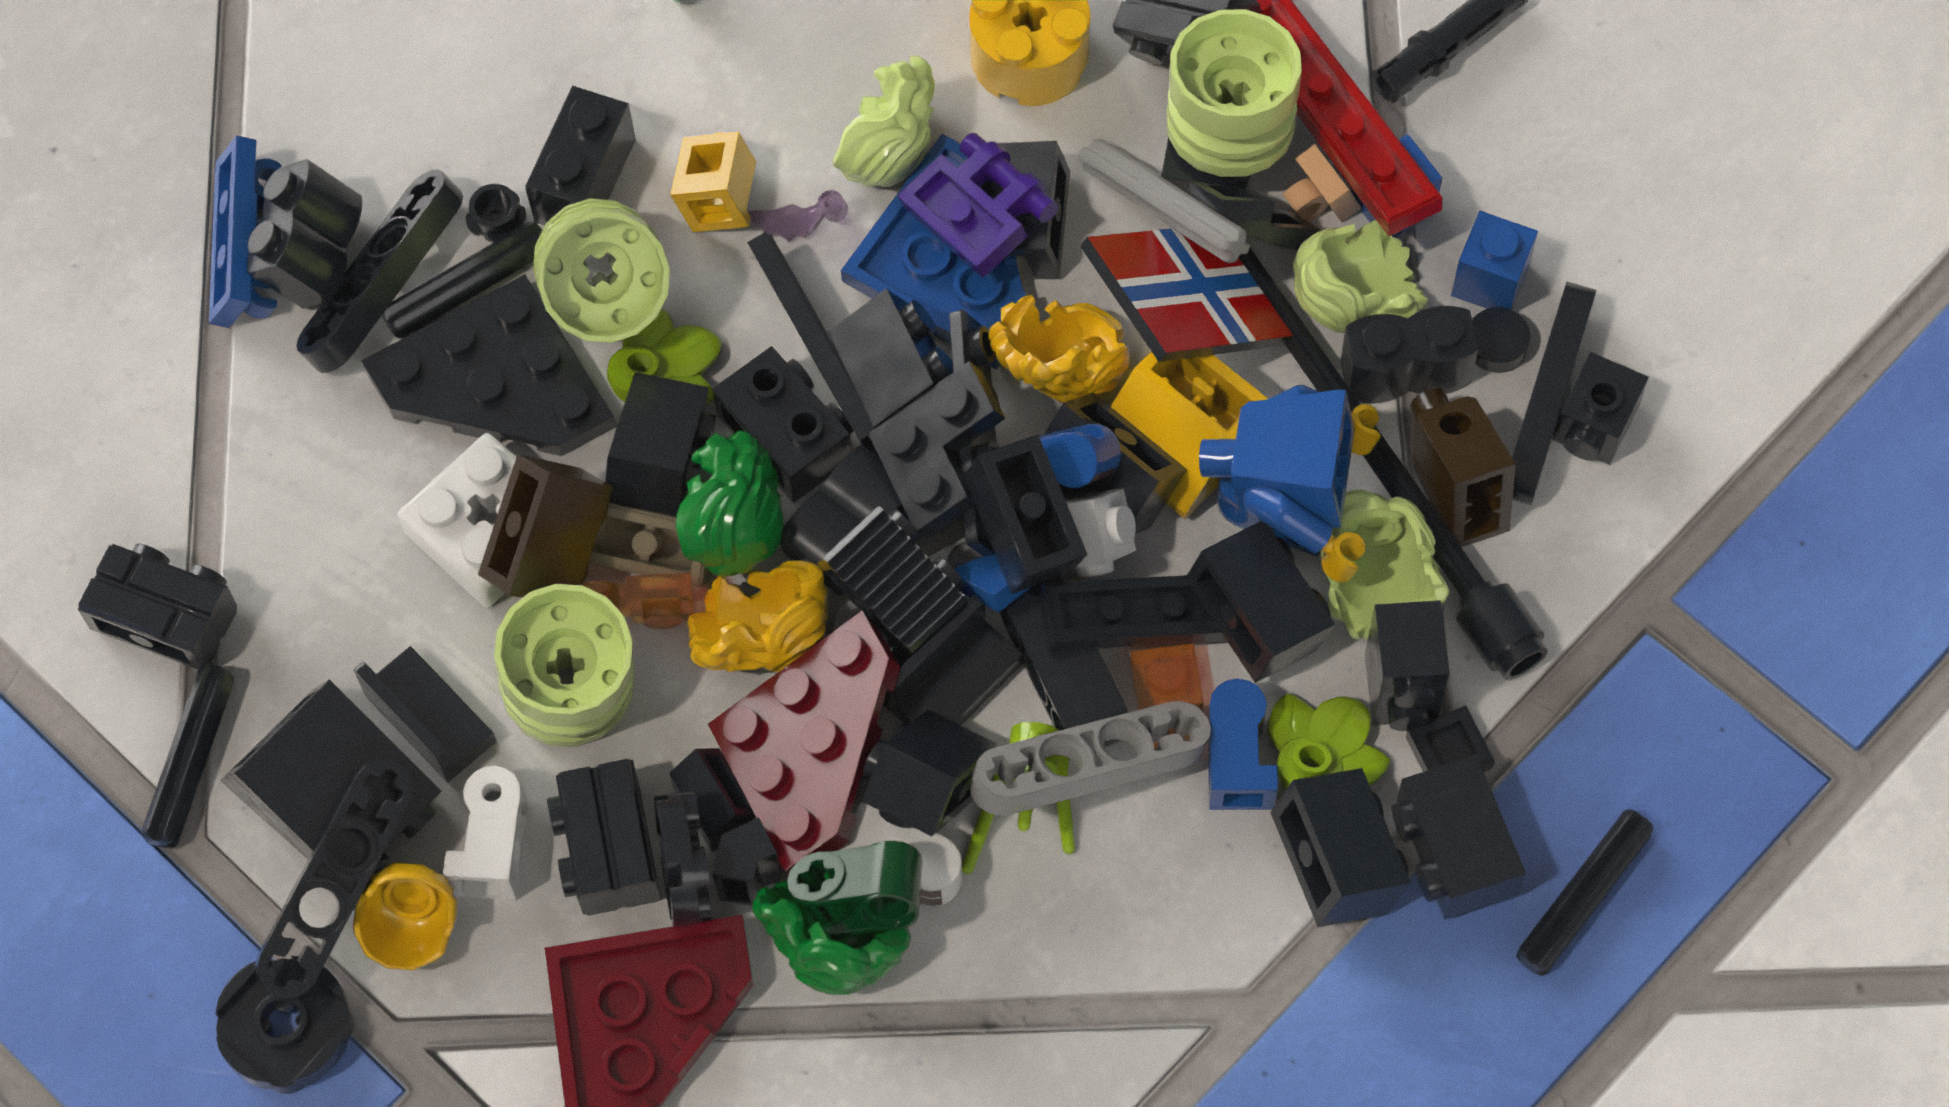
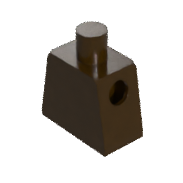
(1462, 466)

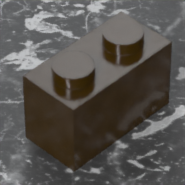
(544, 527)

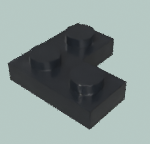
(922, 444)

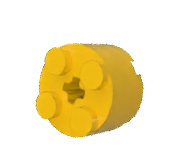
(1029, 47)

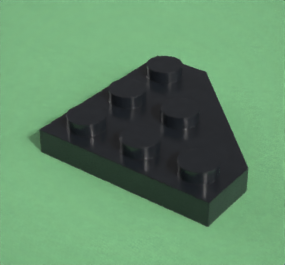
(496, 372)

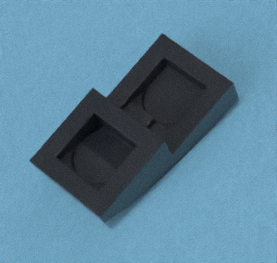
(1254, 213)

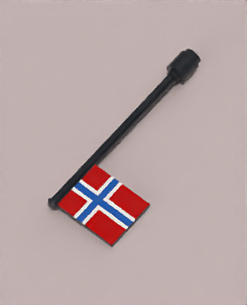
(1202, 306)

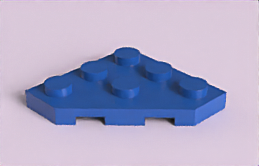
(919, 267)

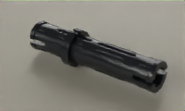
(1431, 50)

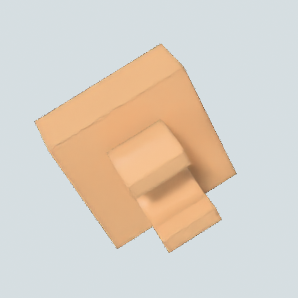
(1321, 188)

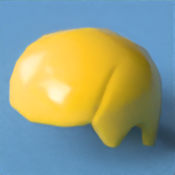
(405, 916)

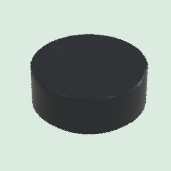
(1500, 339)

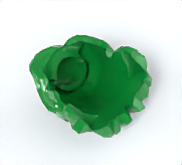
(737, 512)
(822, 962)

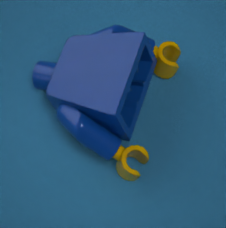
(1295, 468)

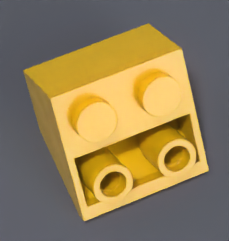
(1181, 405)

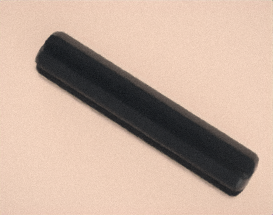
(462, 281)
(187, 756)
(1584, 892)

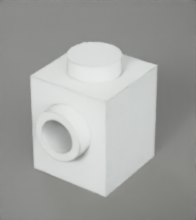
(1104, 527)

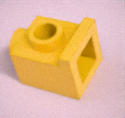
(714, 181)

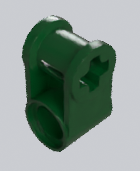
(866, 890)

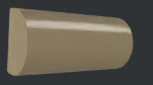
(643, 544)

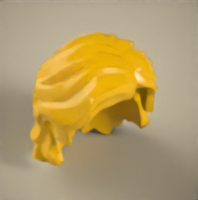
(1064, 355)
(760, 628)

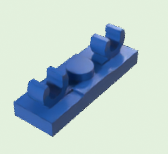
(234, 219)

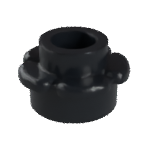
(493, 199)

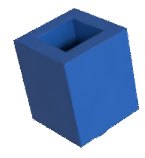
(1494, 262)

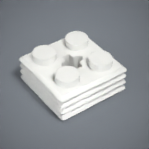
(446, 511)

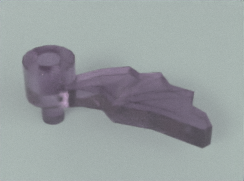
(797, 221)

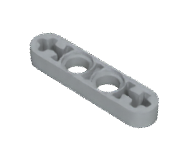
(1086, 749)

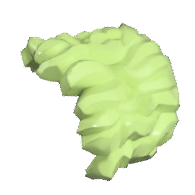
(891, 130)
(1354, 275)
(1395, 560)

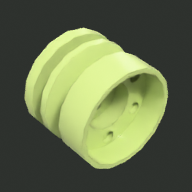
(1233, 92)
(602, 305)
(557, 631)

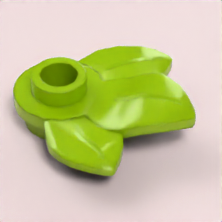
(665, 353)
(1324, 737)

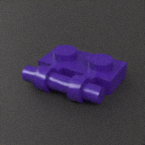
(965, 216)

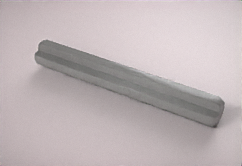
(1165, 200)

